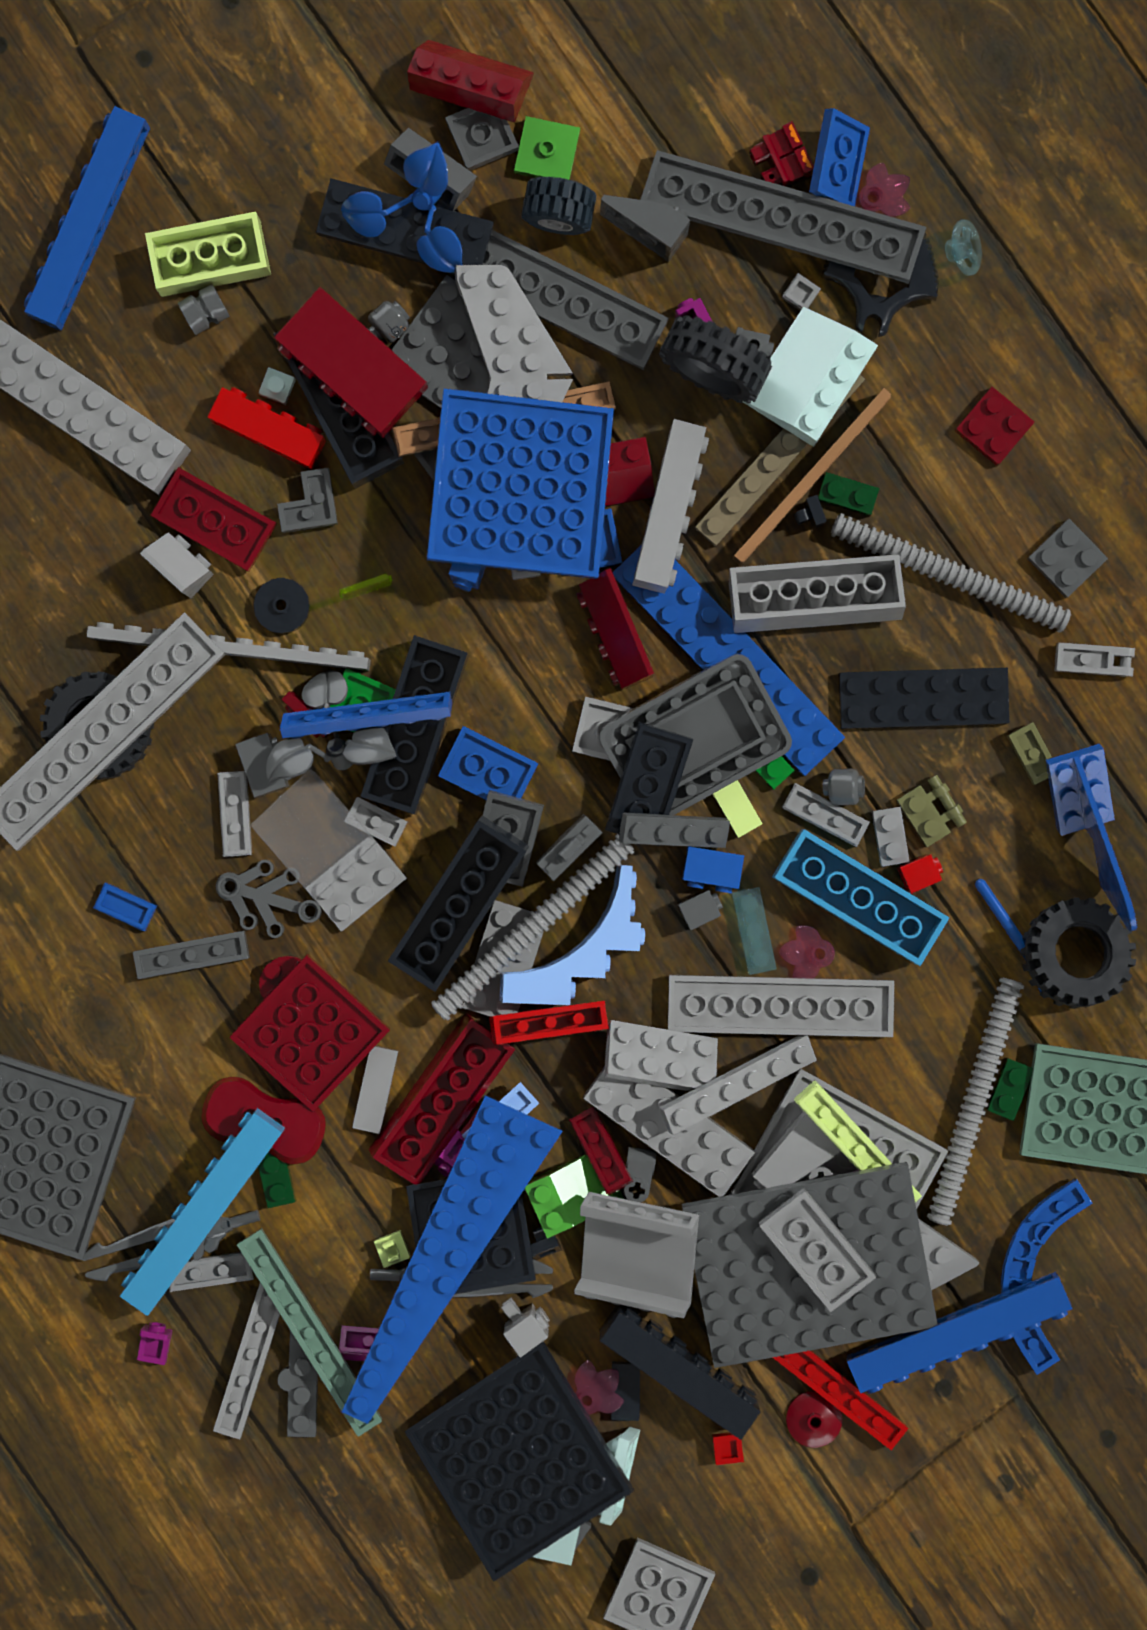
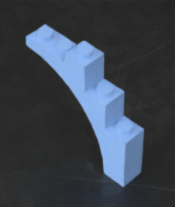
(613, 931)

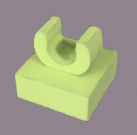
(392, 1248)

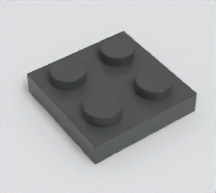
(480, 137)
(1067, 558)

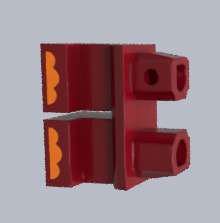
(785, 156)

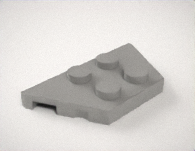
(943, 1257)

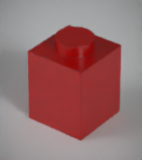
(920, 873)

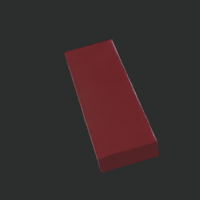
(601, 1150)

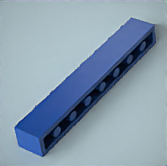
(87, 218)
(959, 1332)

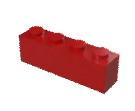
(267, 428)
(548, 1022)

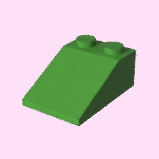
(560, 1193)

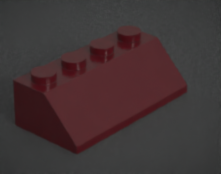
(468, 80)
(629, 472)
(615, 629)

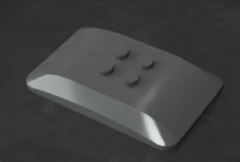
(725, 715)

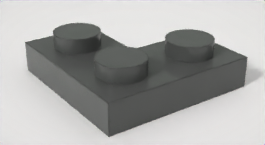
(316, 509)

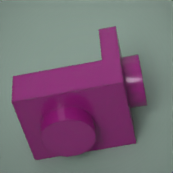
(154, 1343)

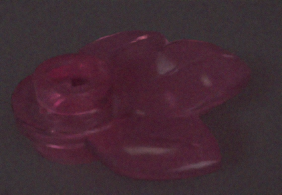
(888, 191)
(803, 952)
(599, 1387)

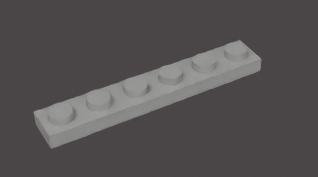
(737, 1084)
(248, 1366)

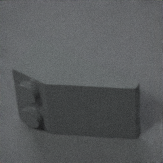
(648, 222)

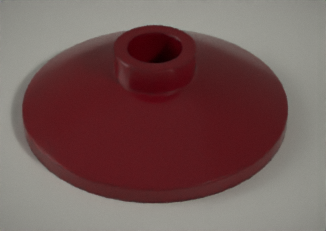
(806, 1407)

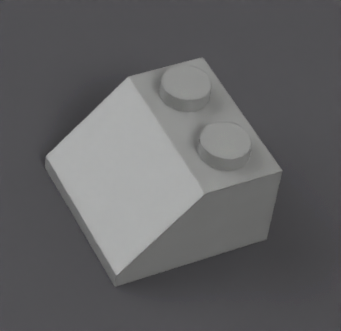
(178, 564)

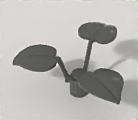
(367, 745)

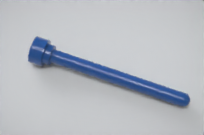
(1001, 914)

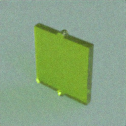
(365, 586)

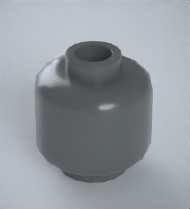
(844, 787)

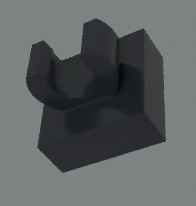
(812, 512)
(544, 1245)

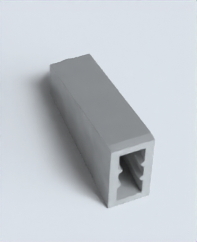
(795, 1154)

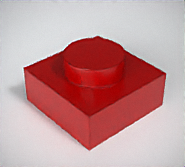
(727, 1449)

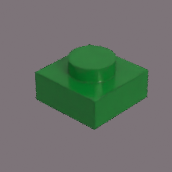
(775, 772)

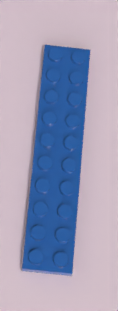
(708, 637)

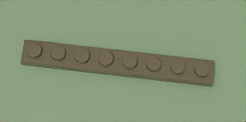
(754, 482)

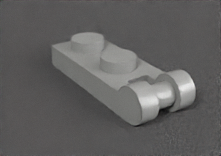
(1093, 659)

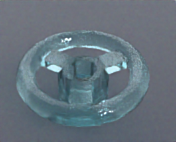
(961, 248)

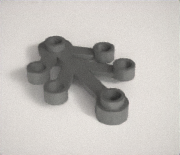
(263, 897)

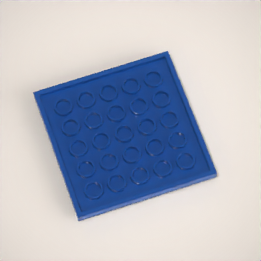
(520, 484)

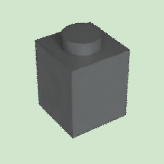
(700, 909)

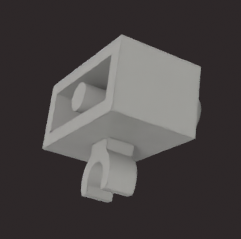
(525, 1327)

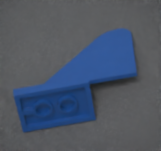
(1084, 802)

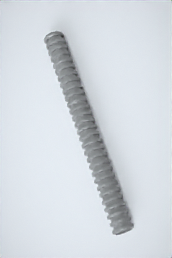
(952, 573)
(531, 928)
(975, 1101)

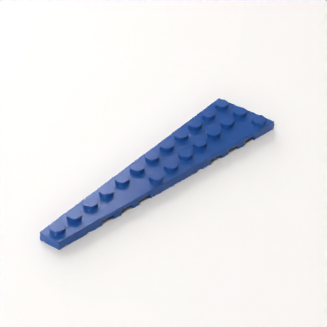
(479, 1192)

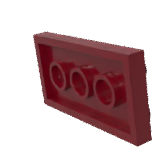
(213, 519)

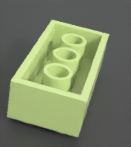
(208, 254)

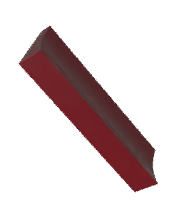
(440, 1100)

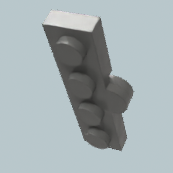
(302, 1386)

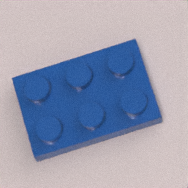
(839, 157)
(486, 765)

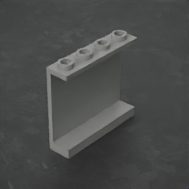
(638, 1254)

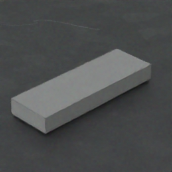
(234, 813)
(825, 815)
(375, 1089)
(213, 1271)

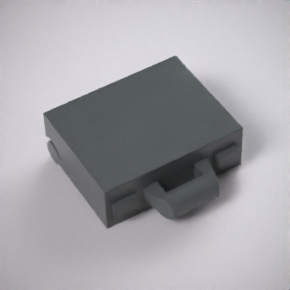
(568, 847)

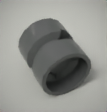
(203, 309)

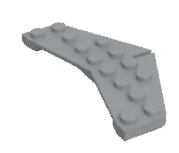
(511, 335)

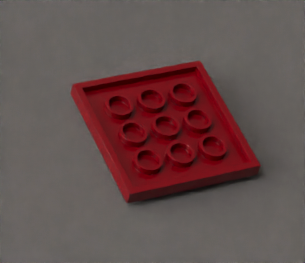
(309, 1032)

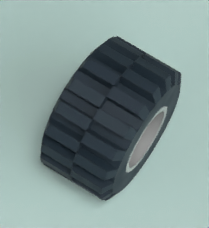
(558, 205)

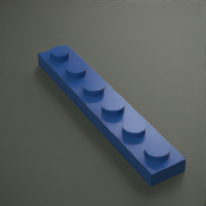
(366, 715)

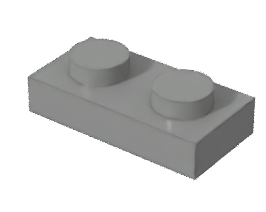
(378, 821)
(890, 836)

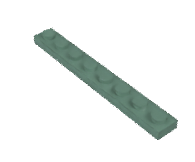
(303, 1322)

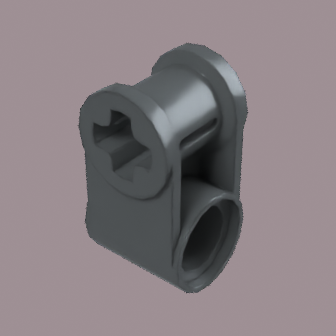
(641, 1169)

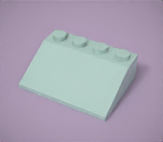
(812, 374)

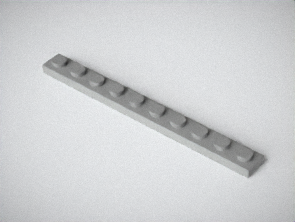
(242, 647)

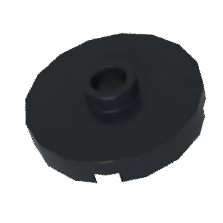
(296, 605)

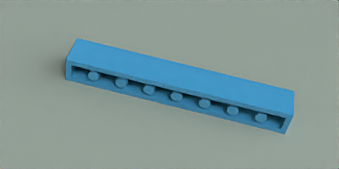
(202, 1211)

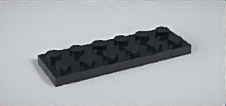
(402, 226)
(924, 698)

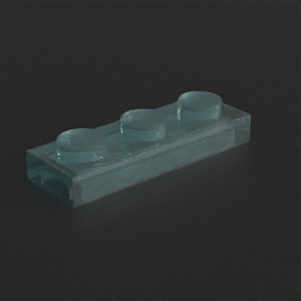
(754, 930)

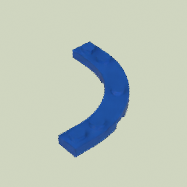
(1021, 1260)

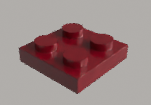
(994, 426)

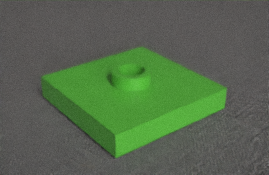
(546, 149)

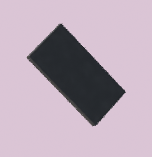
(650, 774)

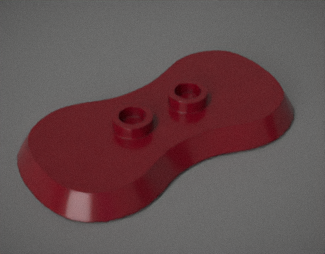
(235, 1096)

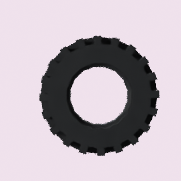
(715, 359)
(65, 702)
(1044, 966)

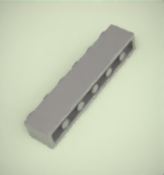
(669, 506)

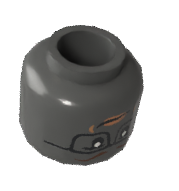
(388, 321)

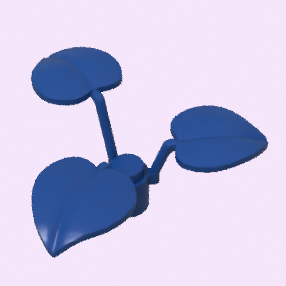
(428, 172)

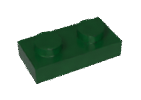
(848, 494)
(1010, 1089)
(276, 1181)

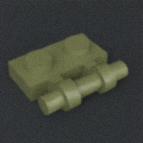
(923, 815)

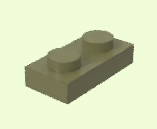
(1031, 752)

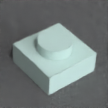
(277, 386)

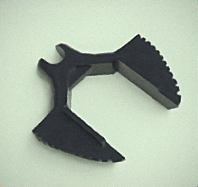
(922, 286)

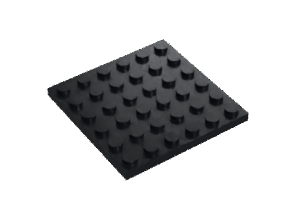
(519, 1461)

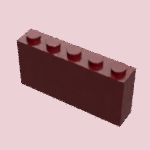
(350, 363)

